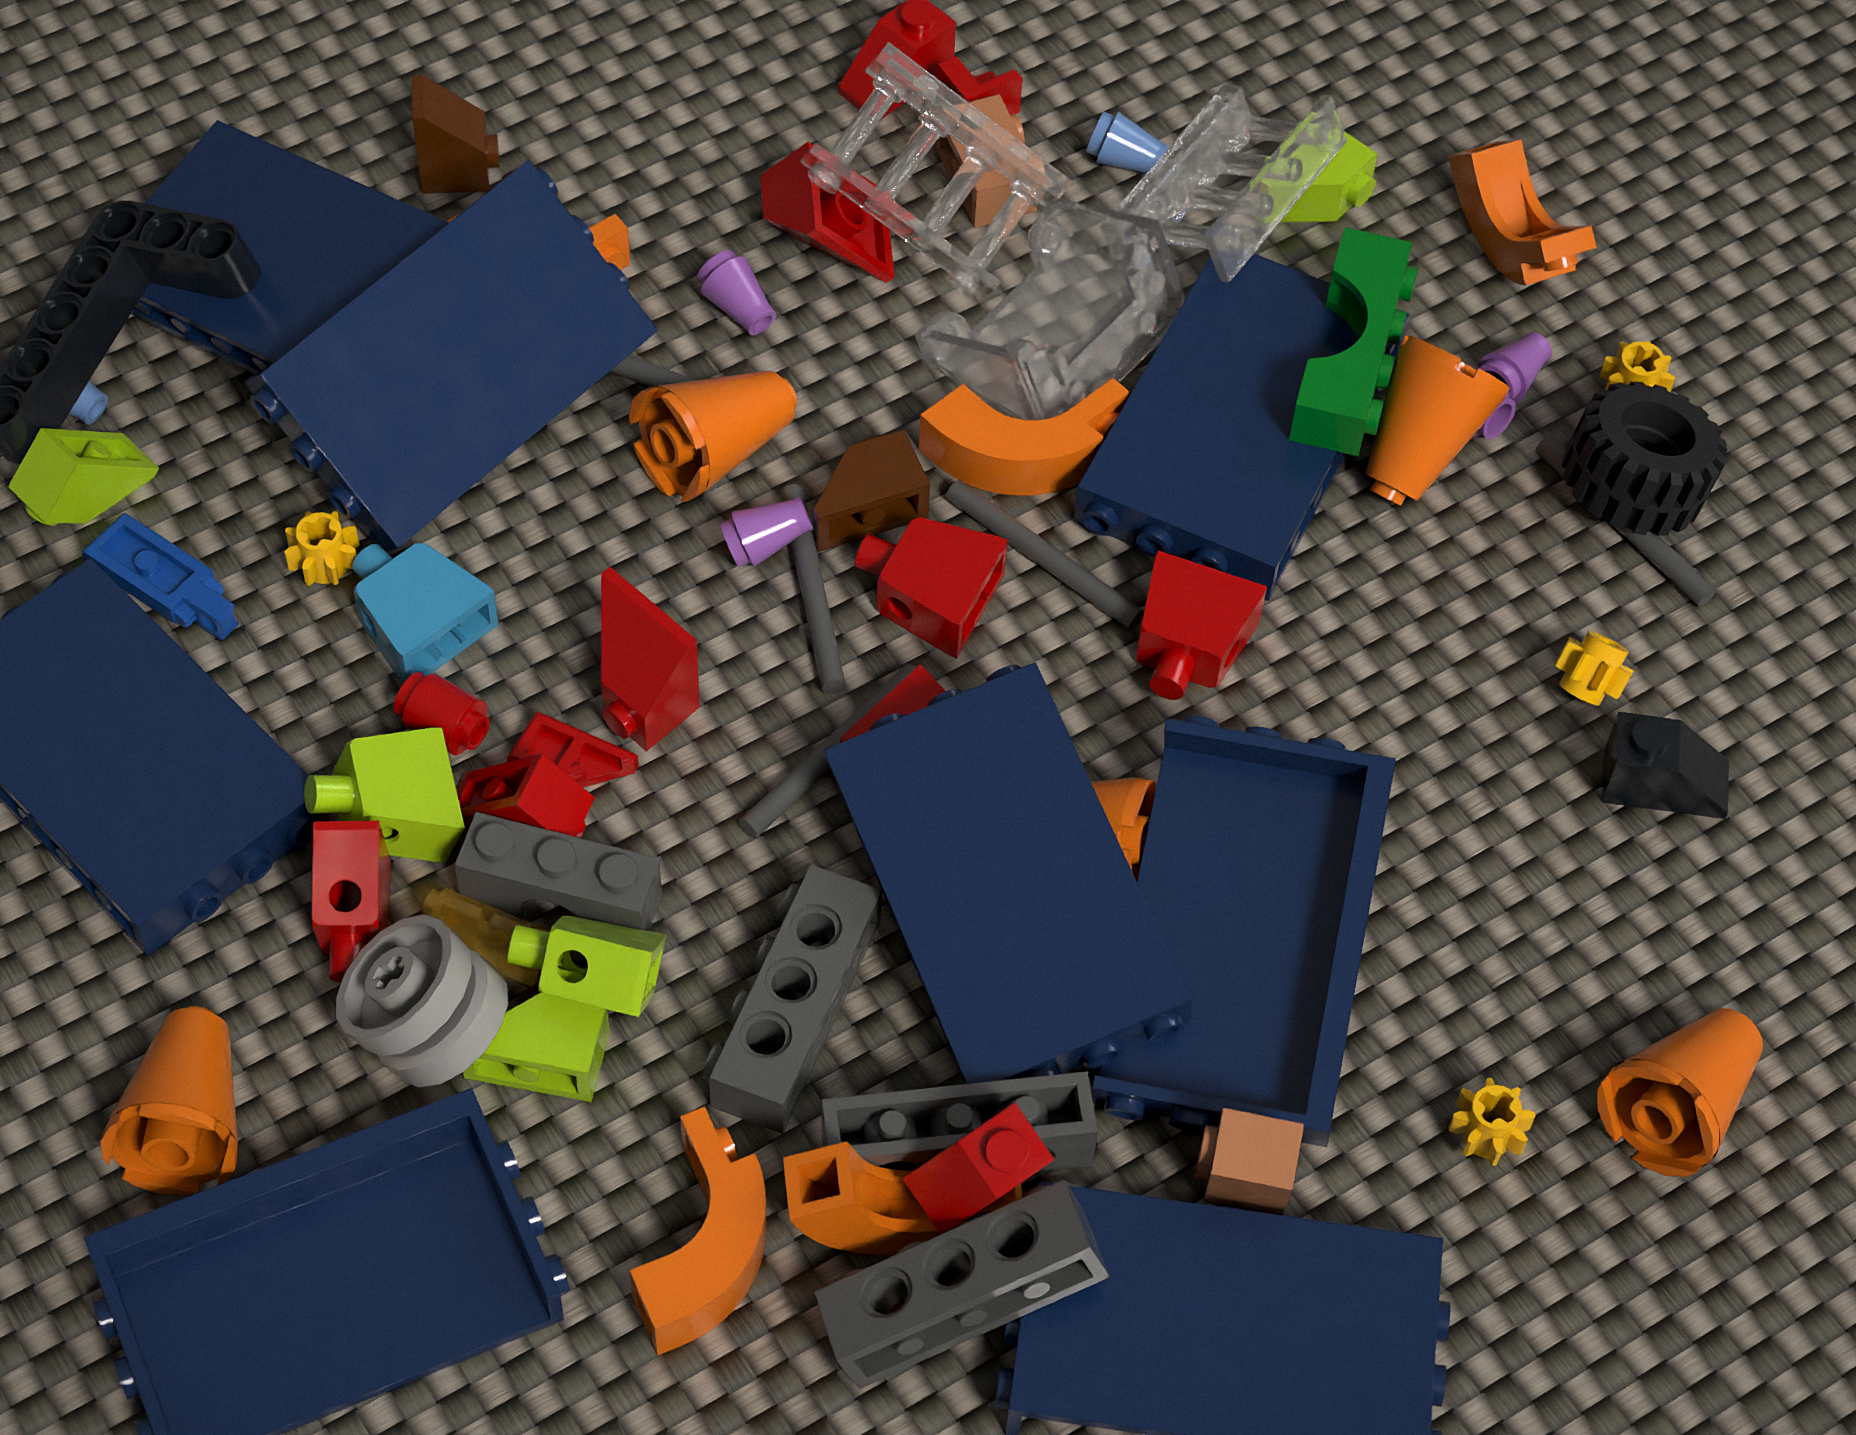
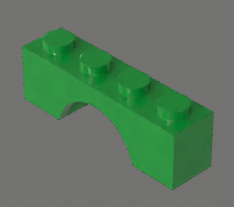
(1339, 390)

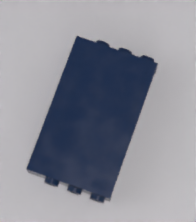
(307, 228)
(453, 358)
(1204, 438)
(137, 761)
(1008, 882)
(1264, 901)
(326, 1277)
(1235, 1327)

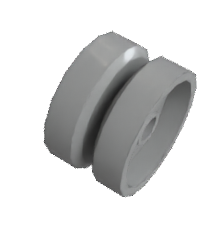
(422, 1001)

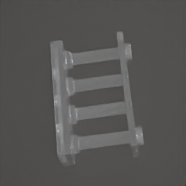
(1212, 147)
(986, 149)

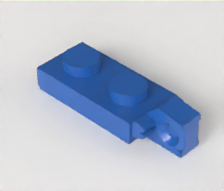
(162, 576)

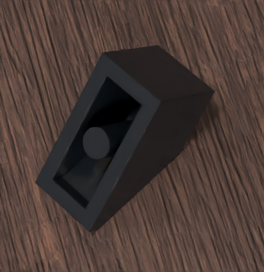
(1663, 768)

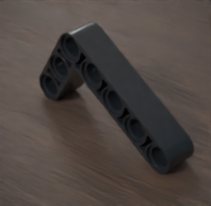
(94, 297)

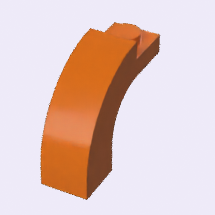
(1509, 217)
(1016, 454)
(858, 1205)
(711, 1274)

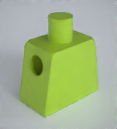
(401, 783)
(619, 960)

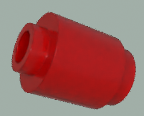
(438, 703)

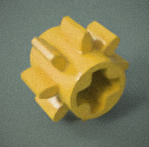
(1638, 363)
(321, 548)
(1593, 668)
(1508, 1123)

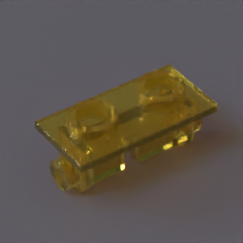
(482, 930)

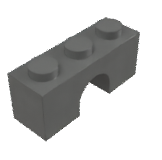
(516, 862)

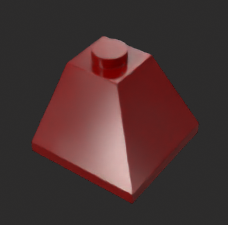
(825, 219)
(645, 665)

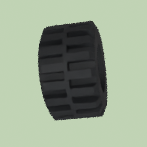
(1644, 458)

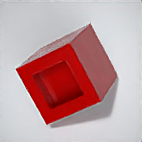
(960, 80)

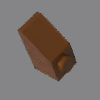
(451, 140)
(871, 491)

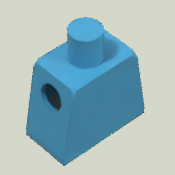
(420, 607)

